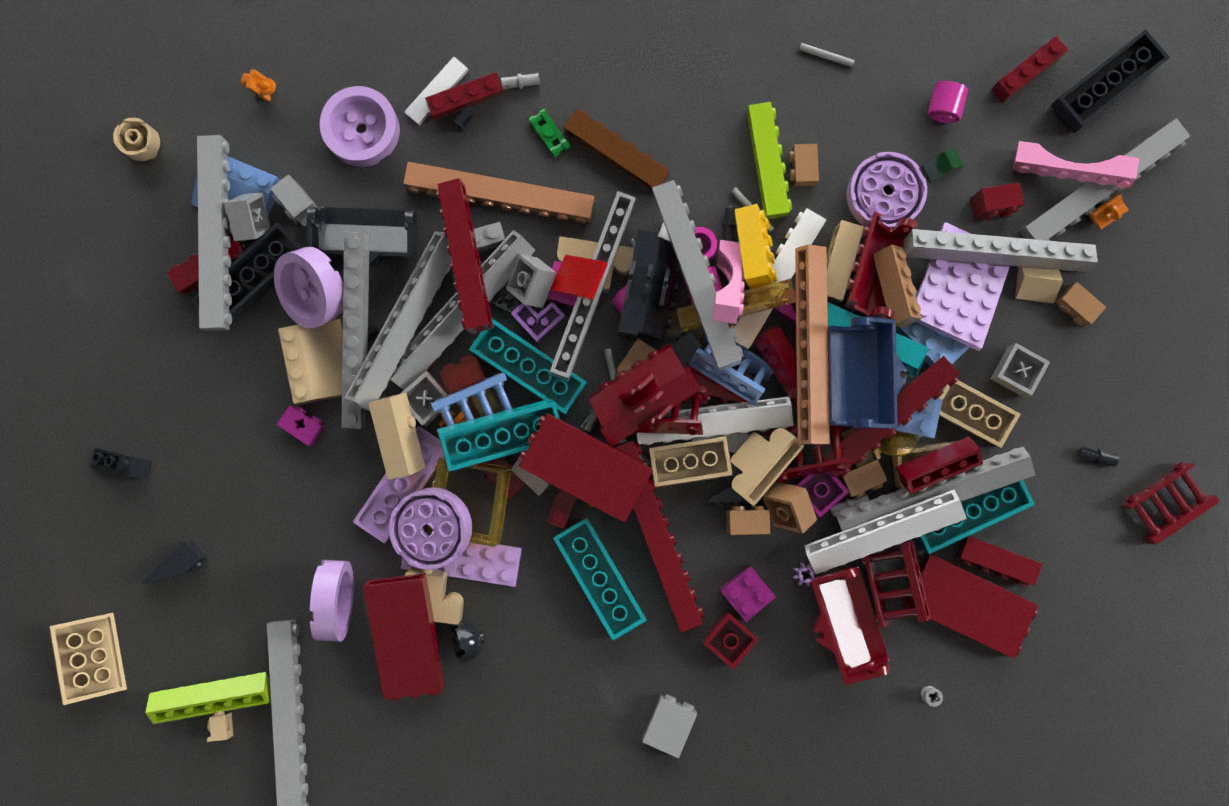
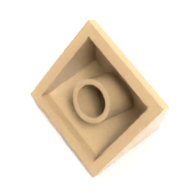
(1038, 284)

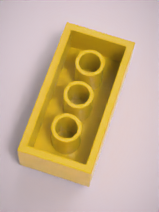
(755, 246)

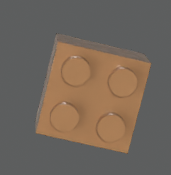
(789, 507)
(748, 521)

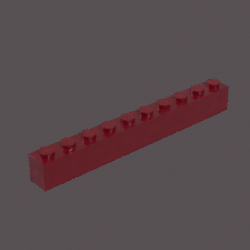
(663, 552)

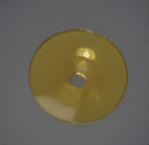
(899, 444)

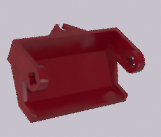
(865, 290)
(642, 393)
(850, 625)

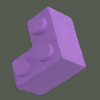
(540, 324)

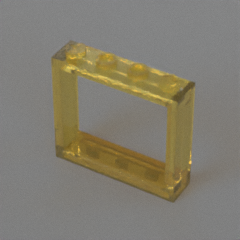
(499, 505)

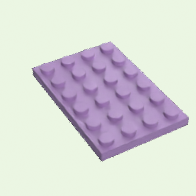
(960, 297)

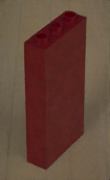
(584, 467)
(975, 606)
(404, 636)

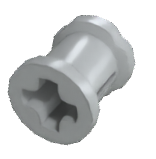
(925, 696)

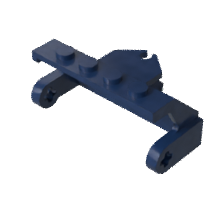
(864, 374)

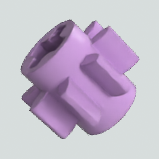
(798, 574)

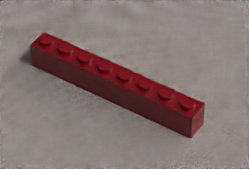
(465, 256)
(909, 400)

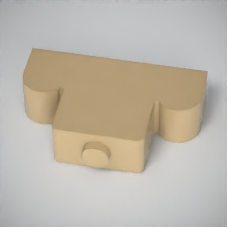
(586, 249)
(763, 462)
(444, 607)

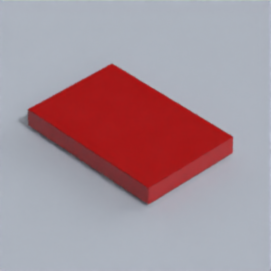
(579, 277)

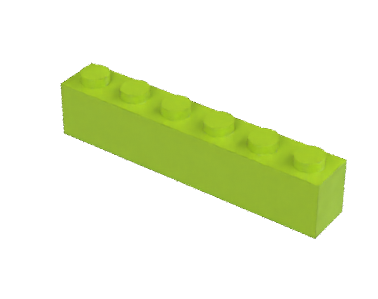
(768, 160)
(208, 698)

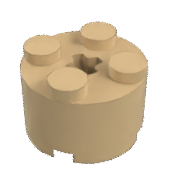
(137, 139)

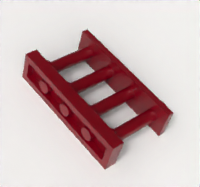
(681, 426)
(837, 465)
(1187, 512)
(915, 590)

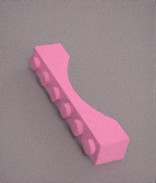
(1035, 159)
(729, 300)

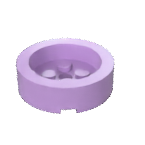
(348, 111)
(886, 169)
(308, 287)
(446, 517)
(332, 600)

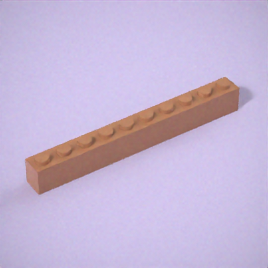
(503, 193)
(812, 345)

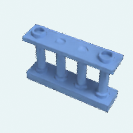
(733, 379)
(476, 389)

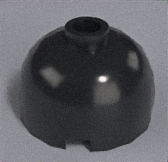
(466, 641)

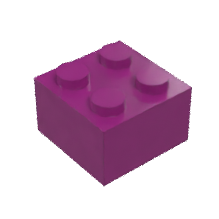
(823, 491)
(747, 593)

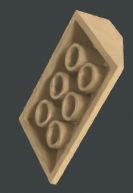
(313, 361)
(87, 658)

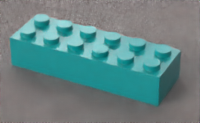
(909, 352)
(526, 366)
(492, 435)
(980, 513)
(600, 579)

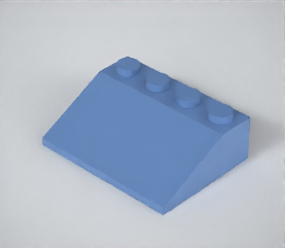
(245, 180)

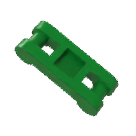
(549, 133)

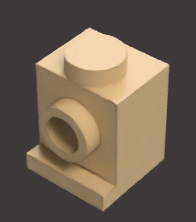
(220, 726)

